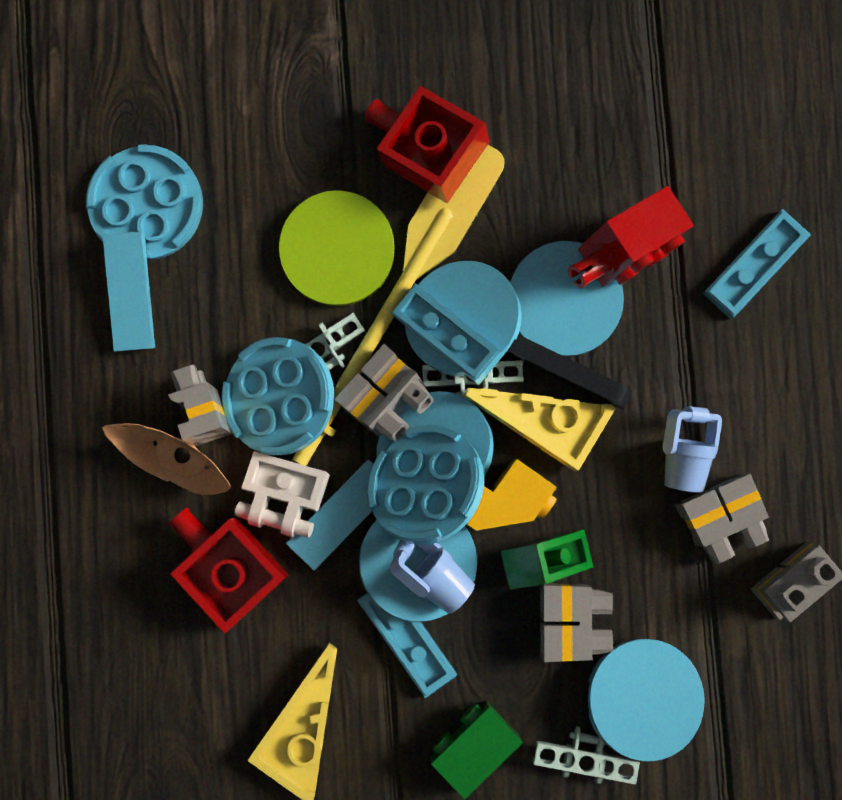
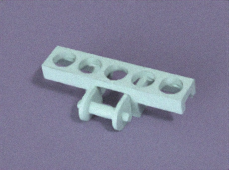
(330, 349)
(487, 380)
(599, 758)

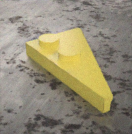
(556, 426)
(295, 740)

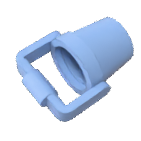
(690, 460)
(436, 577)

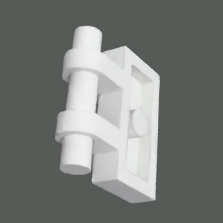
(284, 482)

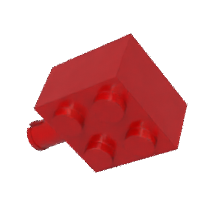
(429, 142)
(632, 240)
(226, 569)

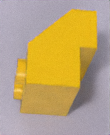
(514, 498)

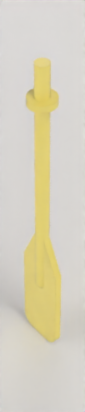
(431, 238)

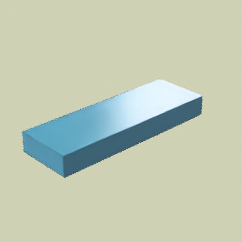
(756, 264)
(128, 291)
(447, 334)
(335, 519)
(412, 647)

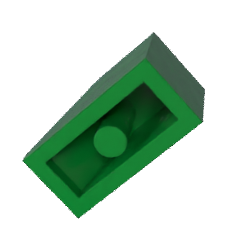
(546, 560)

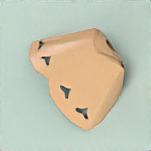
(137, 446)

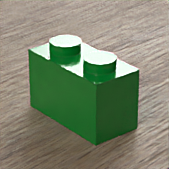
(474, 748)

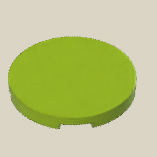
(337, 248)

